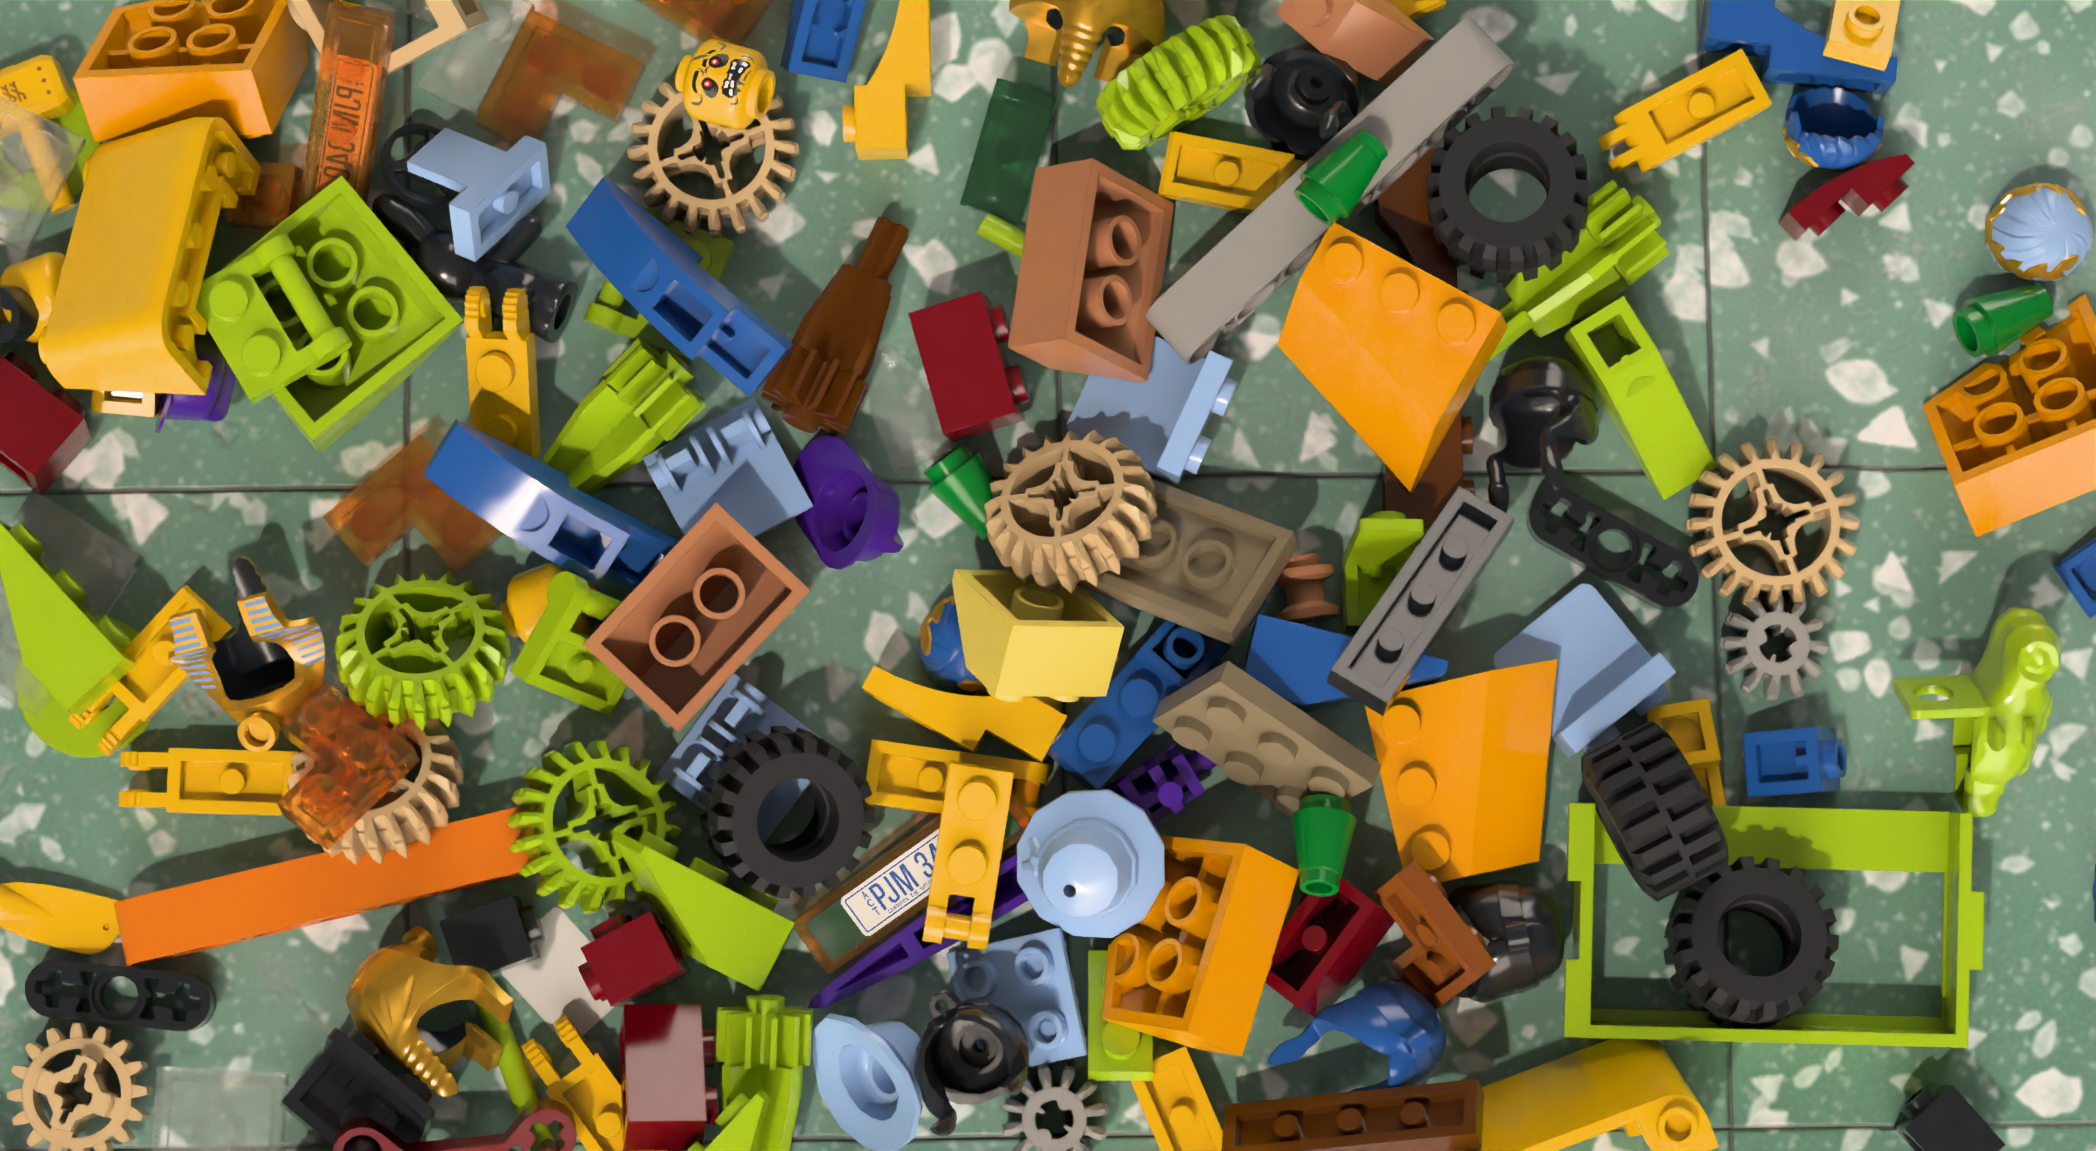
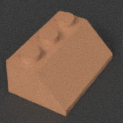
(1090, 271)
(696, 617)

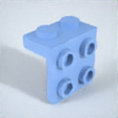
(1160, 416)
(1598, 672)

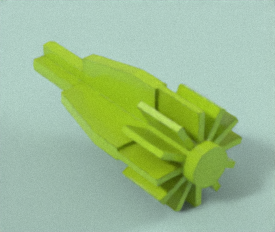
(1610, 255)
(625, 417)
(765, 1051)

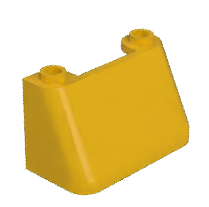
(140, 259)
(1593, 1093)

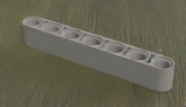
(1284, 235)

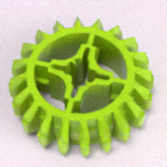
(1177, 82)
(423, 638)
(588, 801)

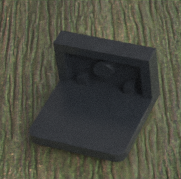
(353, 1084)

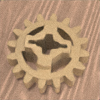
(89, 1065)

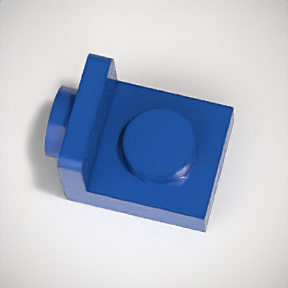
(1793, 761)

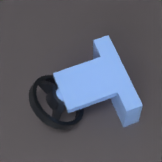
(492, 184)

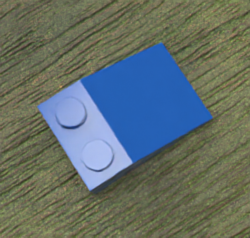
(1298, 660)

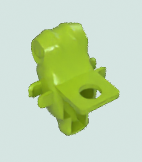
(1994, 708)

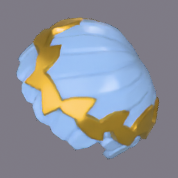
(2039, 232)

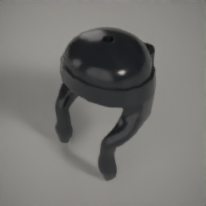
(1295, 108)
(1543, 412)
(1522, 935)
(954, 1067)

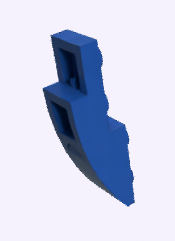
(673, 291)
(544, 511)
(1122, 721)

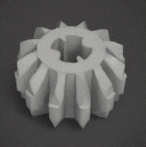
(1793, 657)
(1066, 1100)

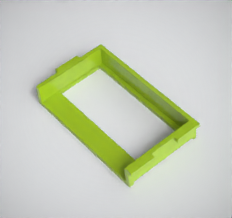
(1808, 841)

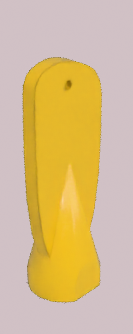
(59, 916)

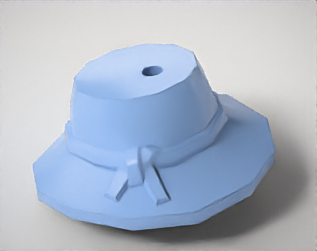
(1100, 849)
(869, 1079)

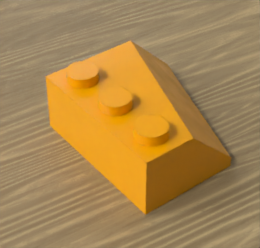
(192, 60)
(1387, 347)
(2025, 427)
(1468, 769)
(1202, 948)

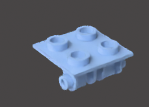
(733, 465)
(729, 716)
(1034, 984)

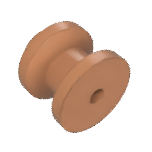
(1304, 590)

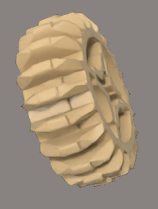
(685, 162)
(1762, 498)
(1070, 511)
(408, 807)

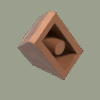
(1364, 33)

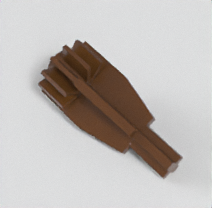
(837, 340)

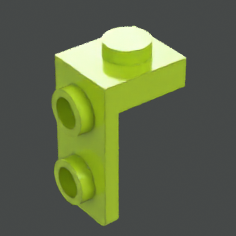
(1373, 561)

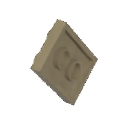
(1201, 565)
(1263, 739)

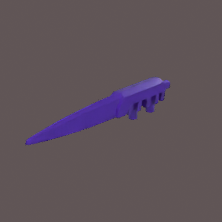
(1156, 786)

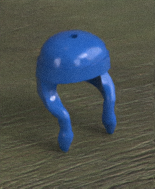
(1386, 1018)

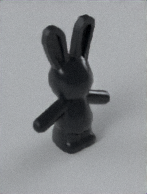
(548, 294)

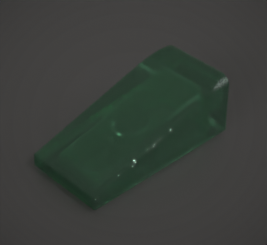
(1009, 150)

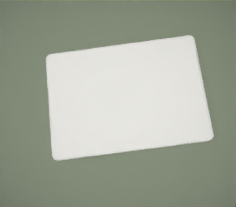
(554, 981)

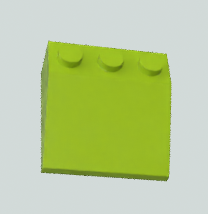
(369, 291)

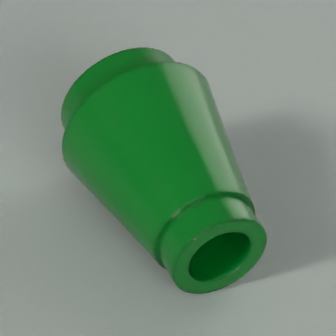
(1340, 178)
(2000, 318)
(963, 486)
(1322, 842)

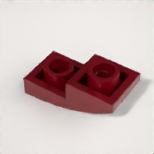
(1859, 188)

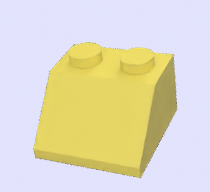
(1034, 640)

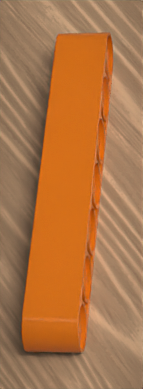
(315, 890)

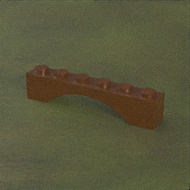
(1404, 219)

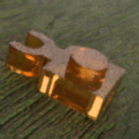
(273, 201)

